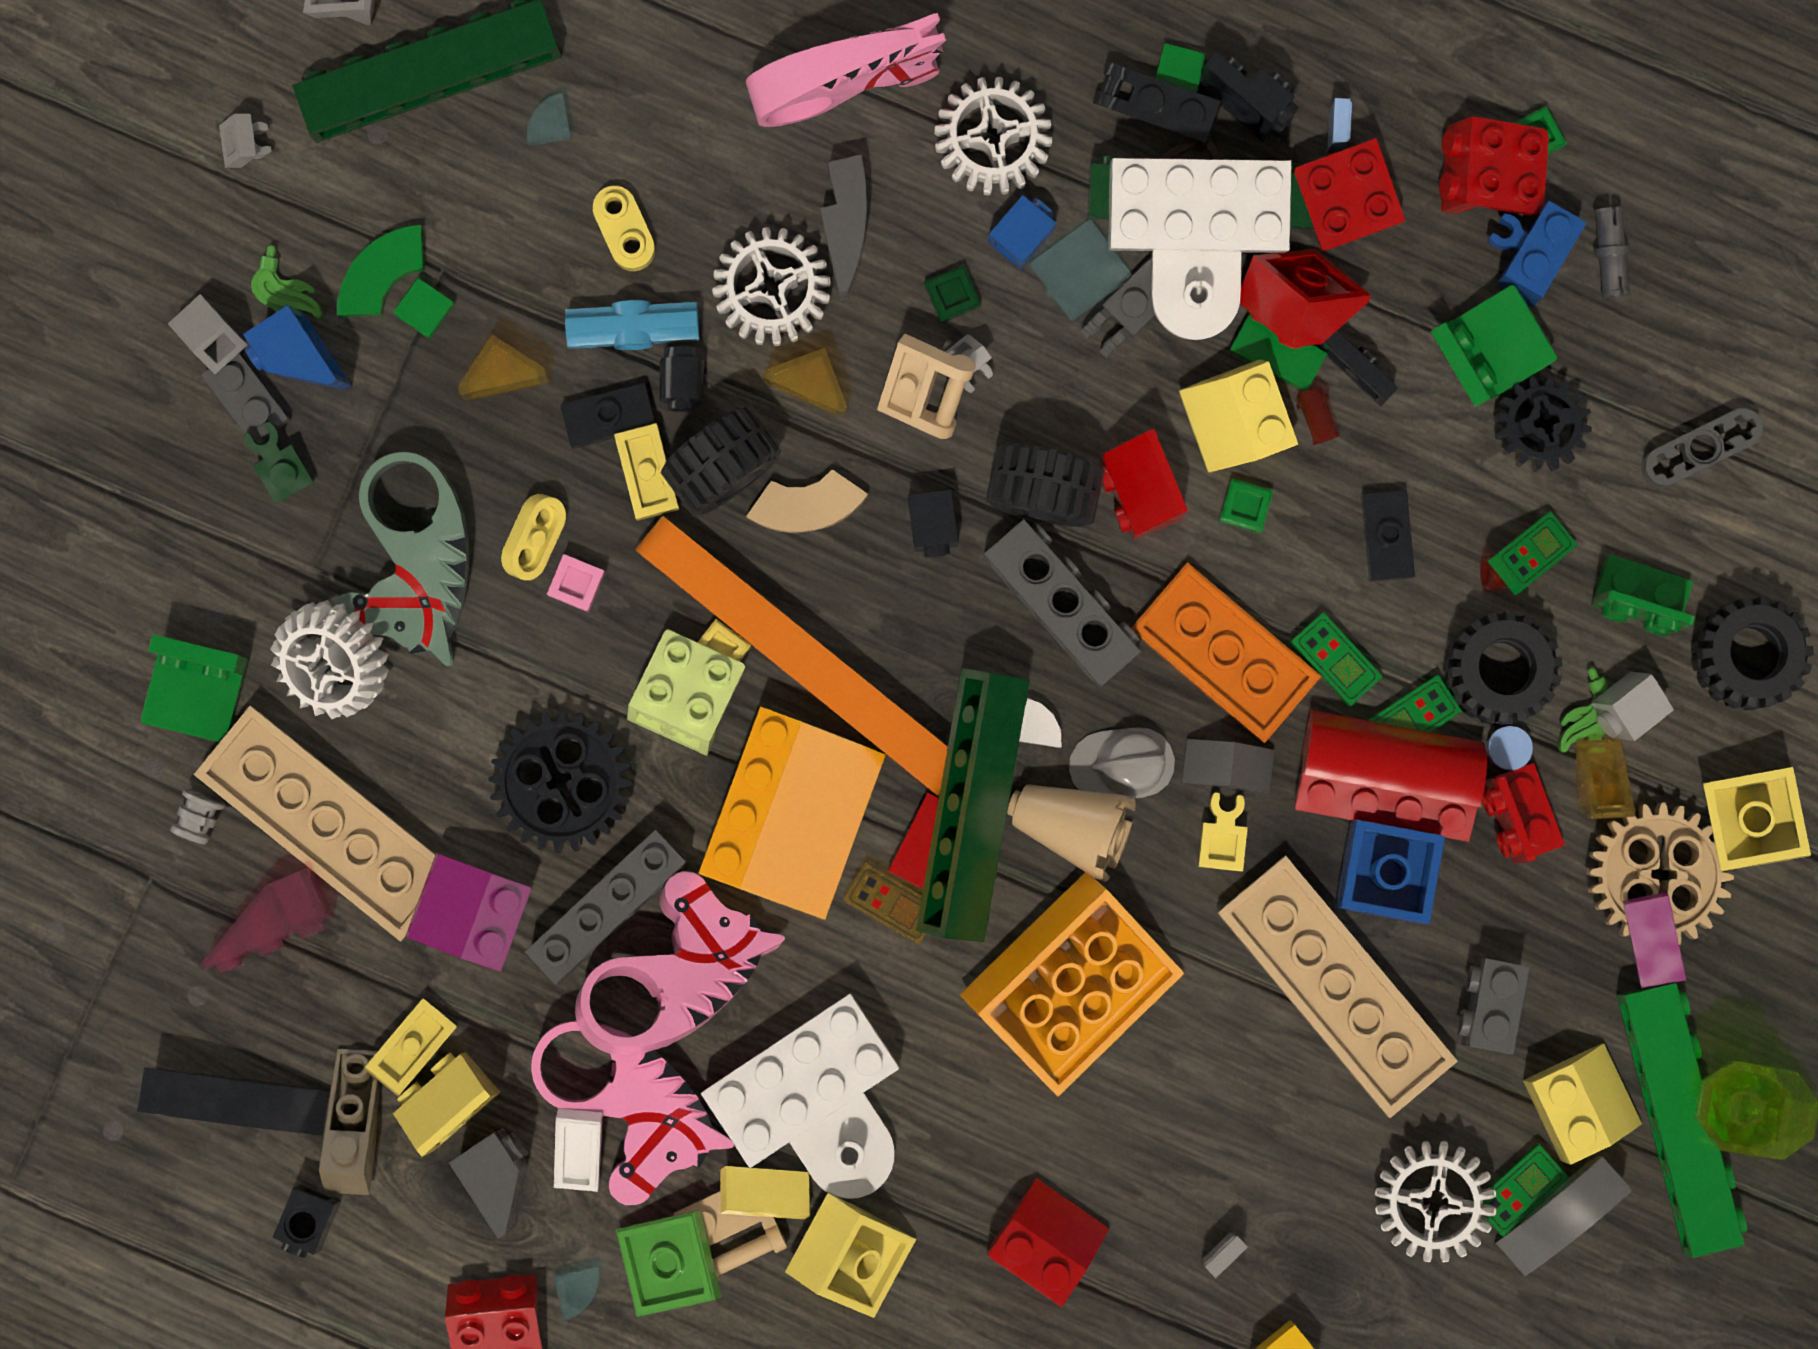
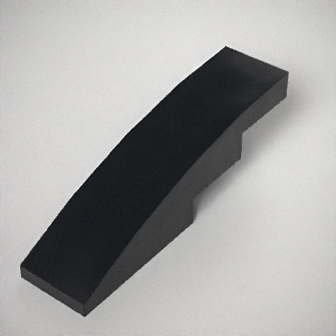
(233, 1101)

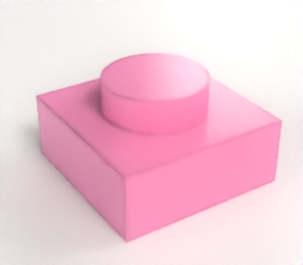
(576, 583)

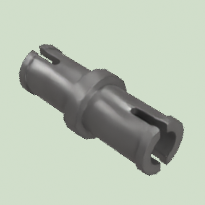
(1612, 252)

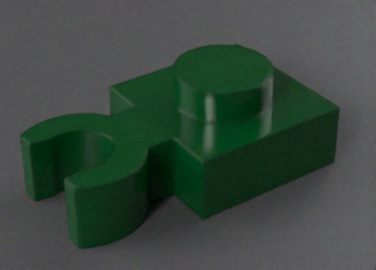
(280, 469)

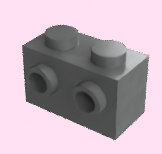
(1493, 1005)

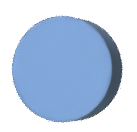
(1509, 748)

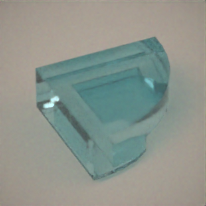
(549, 122)
(577, 1290)

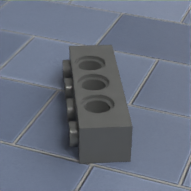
(1029, 542)
(606, 907)

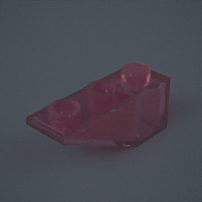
(277, 912)

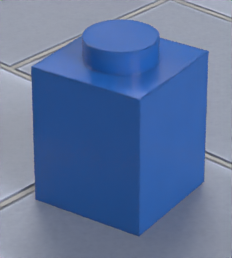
(1022, 231)

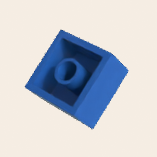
(1390, 872)

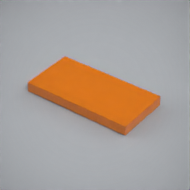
(1225, 653)

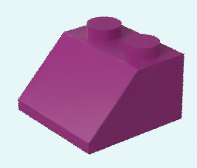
(468, 912)

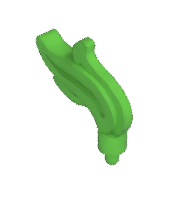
(279, 293)
(1583, 718)

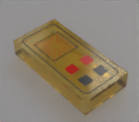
(886, 901)

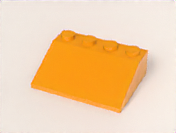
(792, 813)
(1072, 983)

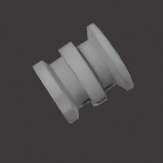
(196, 816)

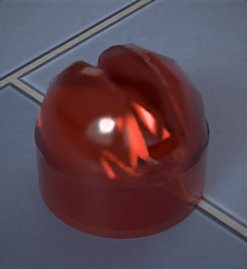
(1488, 576)

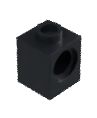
(933, 523)
(317, 1204)

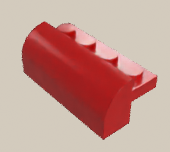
(1391, 775)

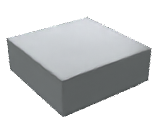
(1223, 1254)

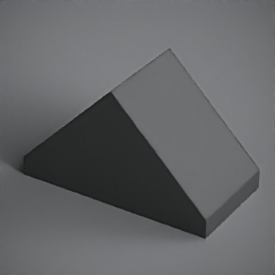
(1228, 765)

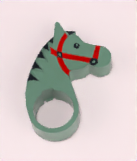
(429, 588)

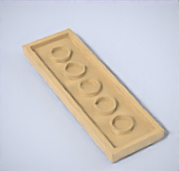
(320, 819)
(1337, 987)

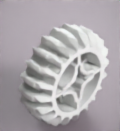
(1011, 130)
(790, 278)
(317, 665)
(1415, 1199)

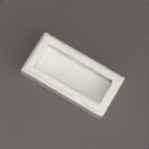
(578, 1149)

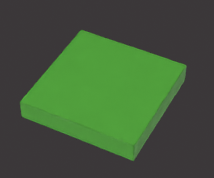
(668, 1263)

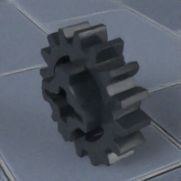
(1546, 441)

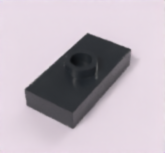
(1360, 367)
(607, 414)
(1388, 536)

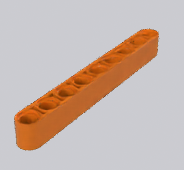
(795, 652)

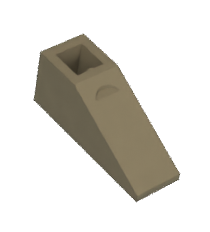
(350, 1125)

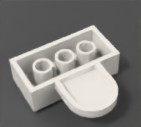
(1197, 225)
(814, 1098)

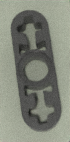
(1724, 424)

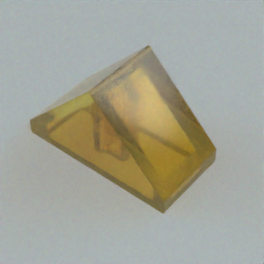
(499, 371)
(809, 380)
(1602, 780)

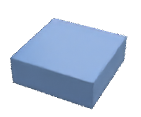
(1339, 124)

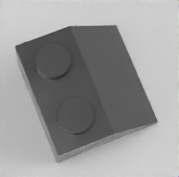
(495, 1178)

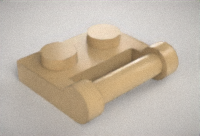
(912, 381)
(721, 1226)

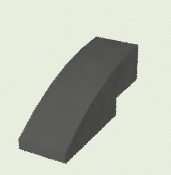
(846, 221)
(1564, 1215)

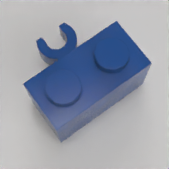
(1538, 251)

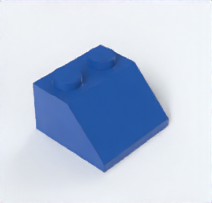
(293, 350)

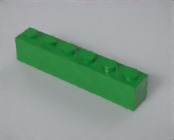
(1669, 1085)

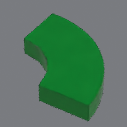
(378, 270)

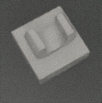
(238, 140)
(976, 351)

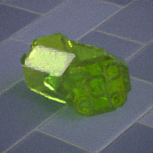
(1756, 1110)

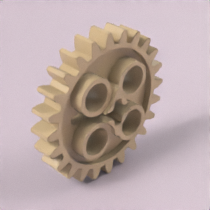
(1700, 876)

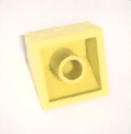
(1238, 416)
(1757, 819)
(445, 1103)
(1583, 1104)
(850, 1256)

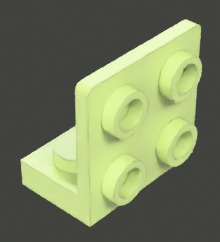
(685, 691)

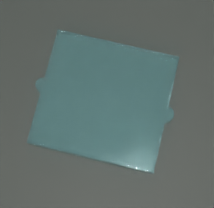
(1080, 270)

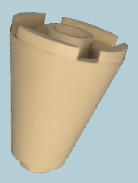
(1075, 824)

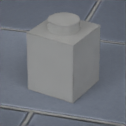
(207, 334)
(1631, 706)

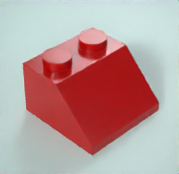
(1300, 296)
(1142, 486)
(1048, 1242)

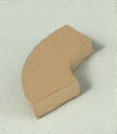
(807, 507)

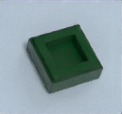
(952, 294)

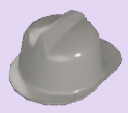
(1123, 762)

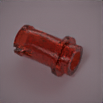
(1317, 415)

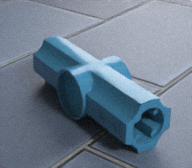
(632, 325)

